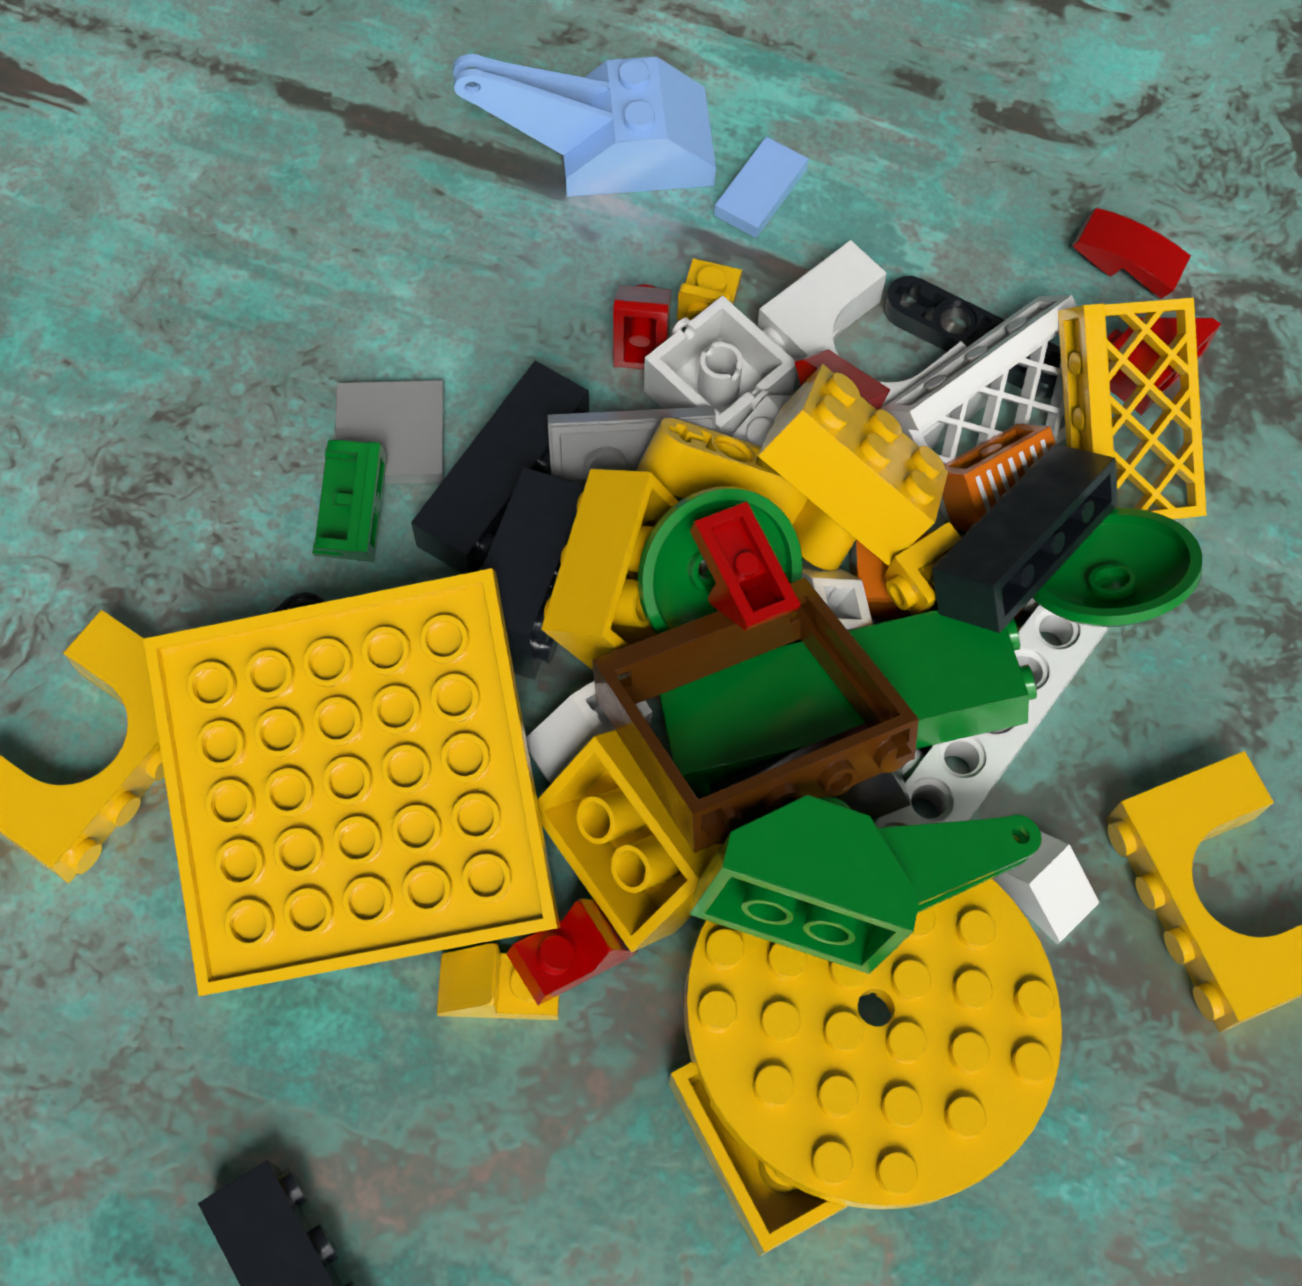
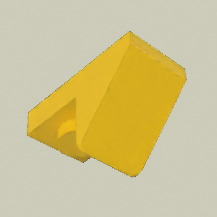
(486, 985)

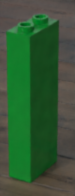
(945, 670)

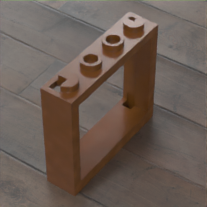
(719, 643)

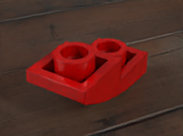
(1120, 243)

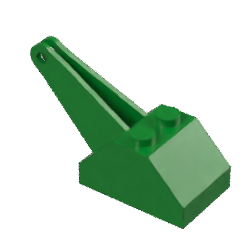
(841, 885)

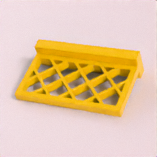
(1090, 405)

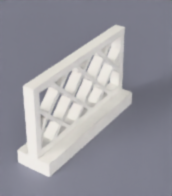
(979, 365)

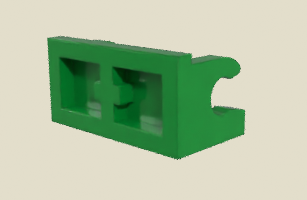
(350, 500)

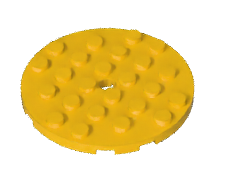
(891, 1107)

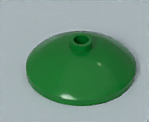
(668, 568)
(1125, 571)

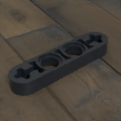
(947, 305)

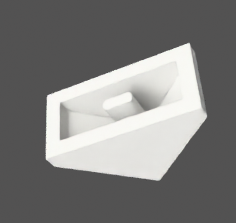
(1051, 888)

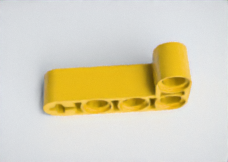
(697, 458)

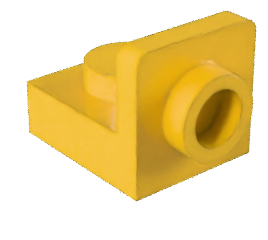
(705, 285)
(912, 571)

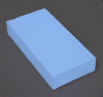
(761, 187)

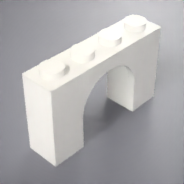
(828, 301)

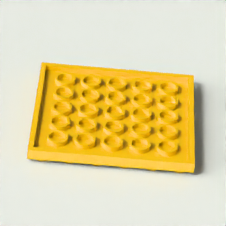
(349, 783)

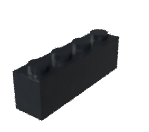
(471, 500)
(1025, 537)
(267, 1233)

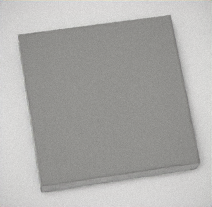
(401, 417)

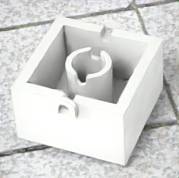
(719, 364)

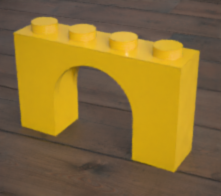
(70, 822)
(1159, 834)

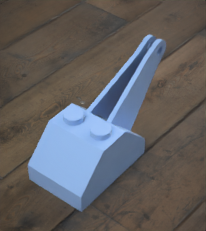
(617, 127)

